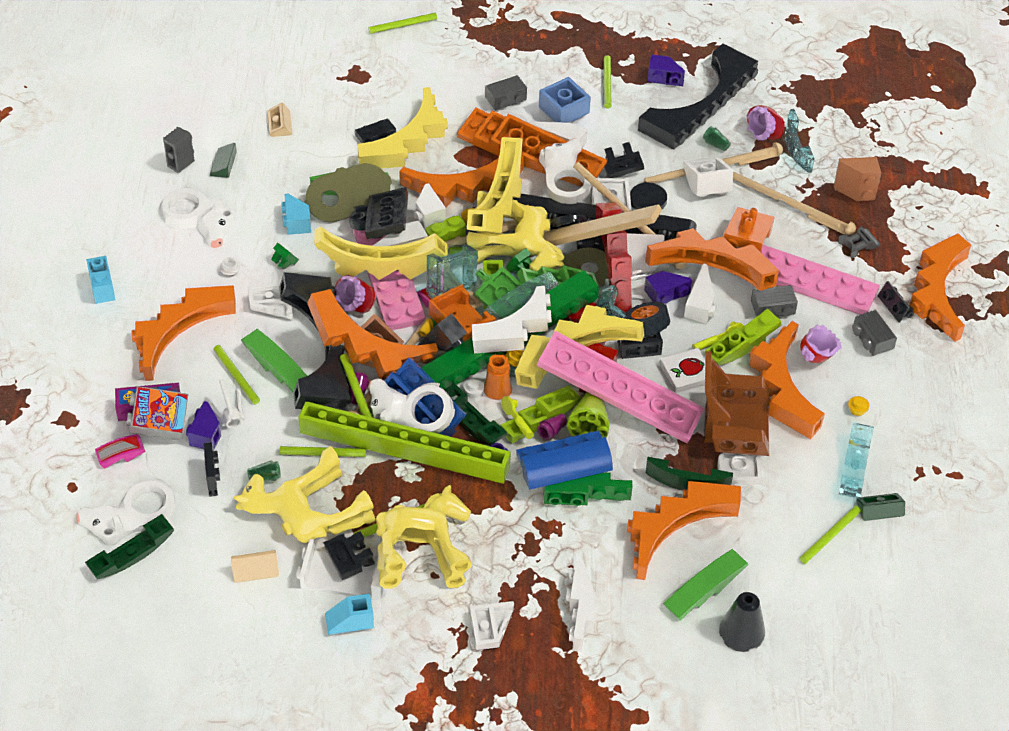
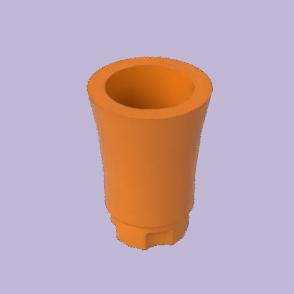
(498, 378)

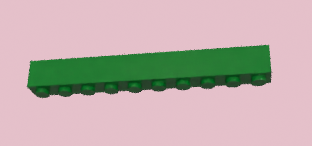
(462, 362)

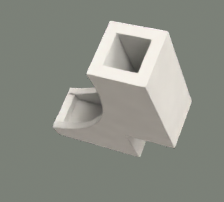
(512, 331)

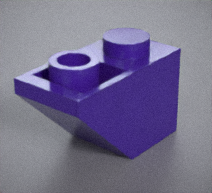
(665, 71)
(667, 286)
(204, 427)

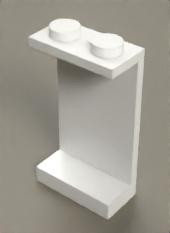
(321, 575)

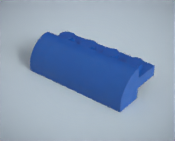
(428, 407)
(565, 459)

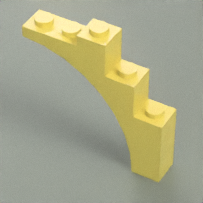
(394, 149)
(505, 187)
(379, 260)
(592, 328)

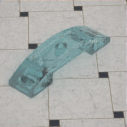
(802, 155)
(520, 296)
(856, 460)

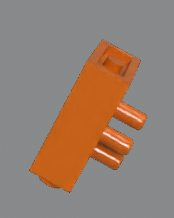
(749, 228)
(457, 302)

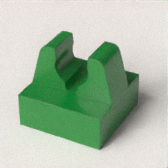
(286, 256)
(519, 261)

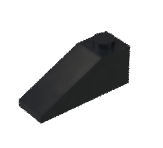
(446, 334)

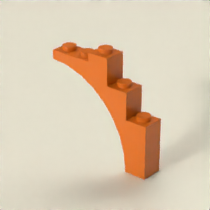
(448, 186)
(718, 253)
(930, 282)
(196, 306)
(361, 345)
(786, 401)
(697, 503)

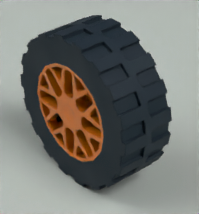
(652, 314)

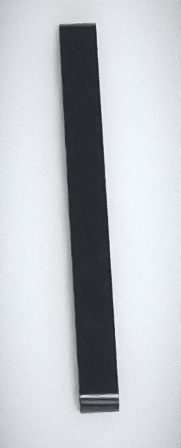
(663, 225)

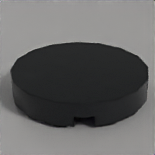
(648, 195)
(568, 220)

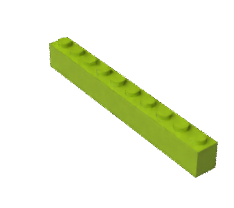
(405, 442)

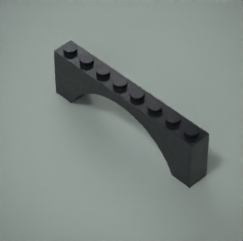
(676, 124)
(329, 382)

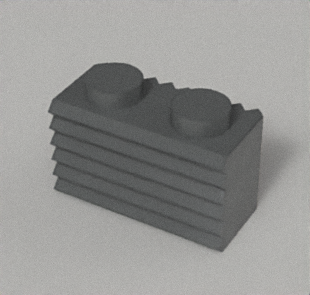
(506, 92)
(178, 149)
(778, 300)
(874, 332)

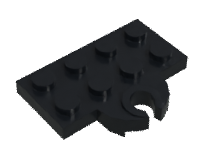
(383, 214)

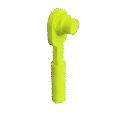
(711, 340)
(509, 405)

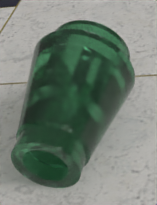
(716, 138)
(269, 471)

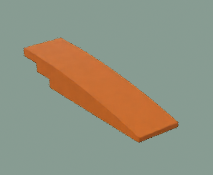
(487, 130)

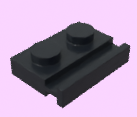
(212, 473)

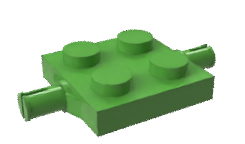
(495, 285)

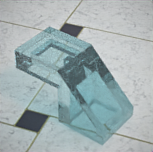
(607, 300)

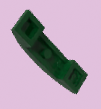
(474, 421)
(678, 479)
(132, 551)

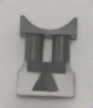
(866, 240)

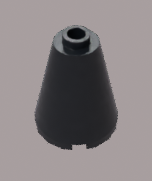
(743, 624)

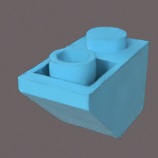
(297, 215)
(100, 279)
(350, 615)

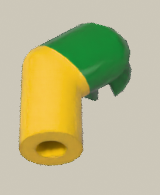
(427, 326)

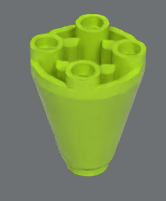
(588, 417)

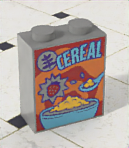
(157, 413)

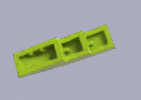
(545, 407)

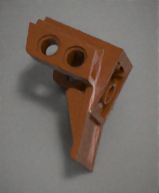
(736, 411)

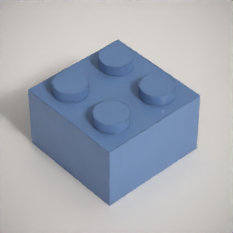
(564, 101)

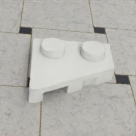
(269, 301)
(490, 623)

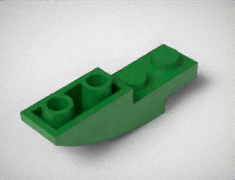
(579, 490)

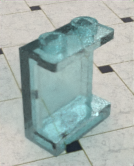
(452, 271)

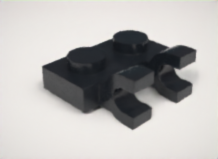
(375, 131)
(624, 164)
(343, 557)

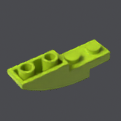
(741, 341)

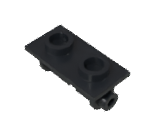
(895, 302)

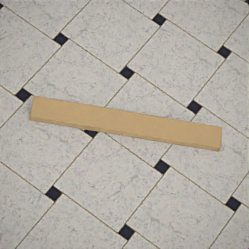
(603, 225)

